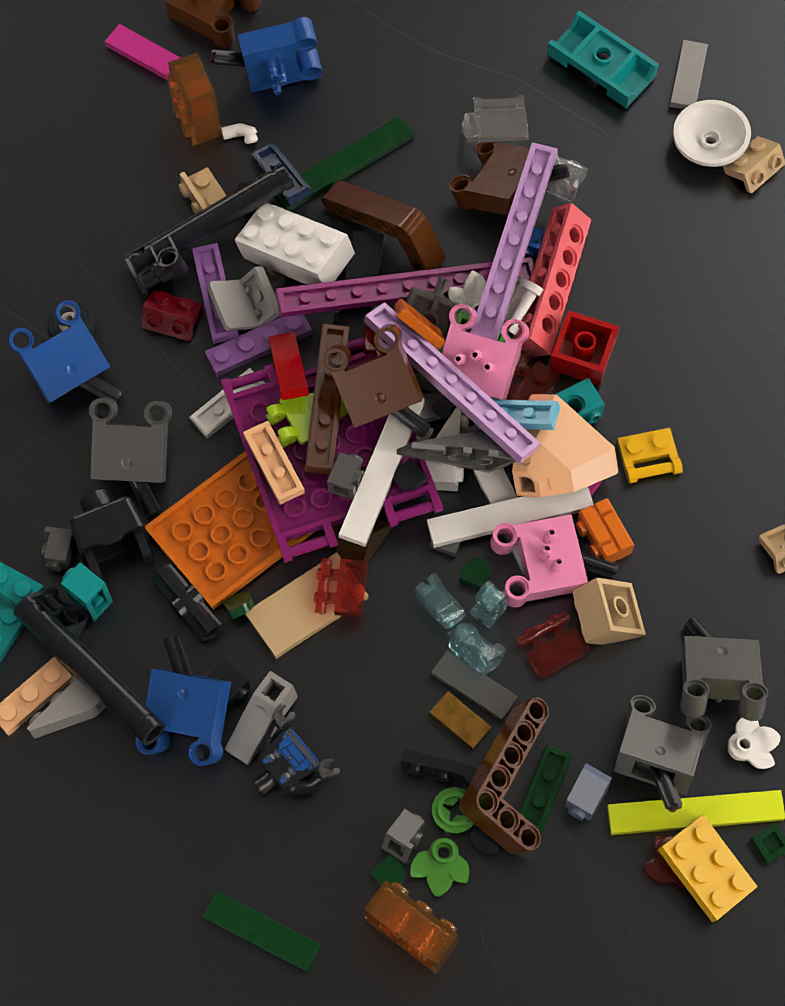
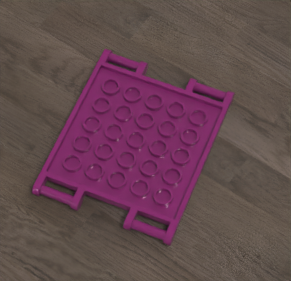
(317, 506)

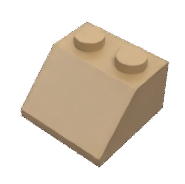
(608, 611)

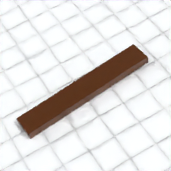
(325, 405)

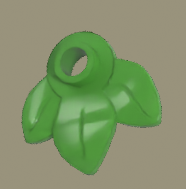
(438, 870)

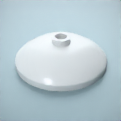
(714, 123)

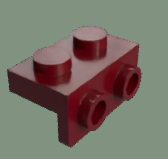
(170, 315)

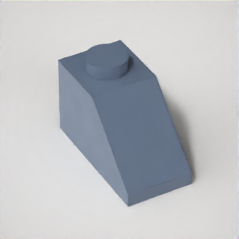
(587, 793)

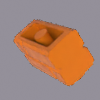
(604, 532)

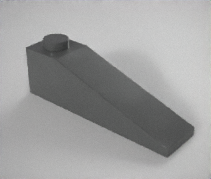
(465, 450)

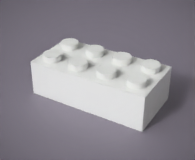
(294, 245)

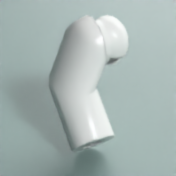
(240, 130)

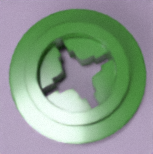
(441, 815)

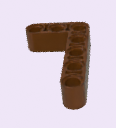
(390, 218)
(526, 721)

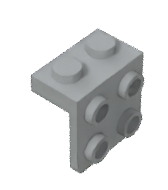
(245, 301)

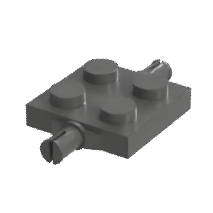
(433, 305)

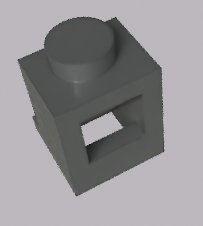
(345, 475)
(58, 549)
(404, 835)

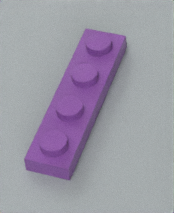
(210, 269)
(254, 343)

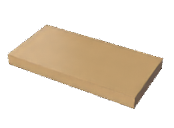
(290, 614)

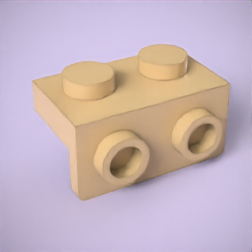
(757, 164)

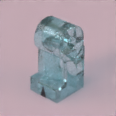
(439, 602)
(489, 604)
(475, 650)

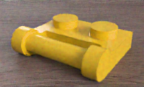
(646, 448)

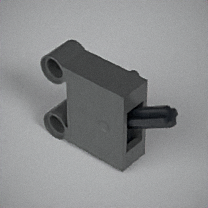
(130, 451)
(721, 671)
(661, 751)

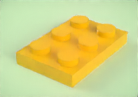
(707, 868)

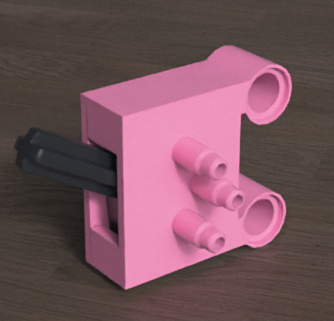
(481, 359)
(548, 559)

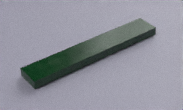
(353, 158)

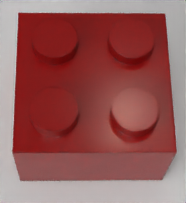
(584, 347)

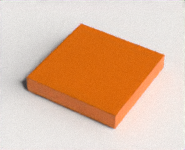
(419, 323)

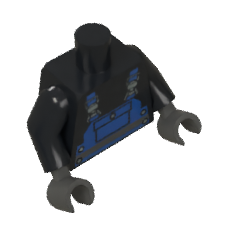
(289, 760)

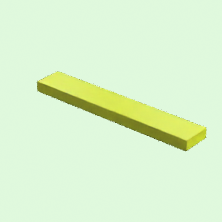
(718, 810)

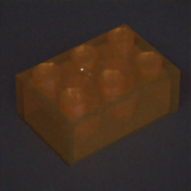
(193, 99)
(411, 925)

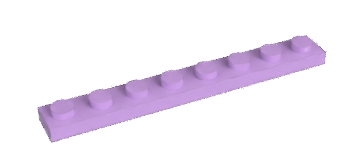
(514, 241)
(456, 386)

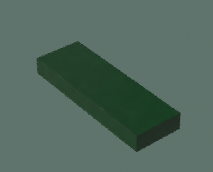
(545, 786)

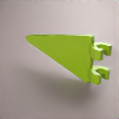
(298, 413)

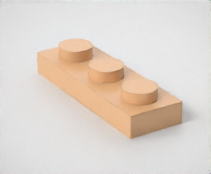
(273, 462)
(33, 695)

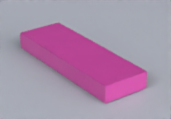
(140, 50)

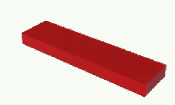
(288, 366)

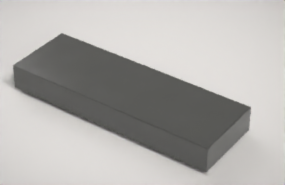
(481, 691)

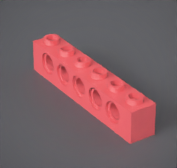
(555, 274)

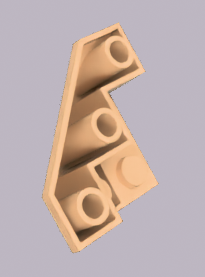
(566, 458)

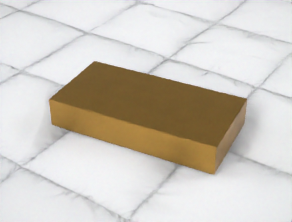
(460, 720)

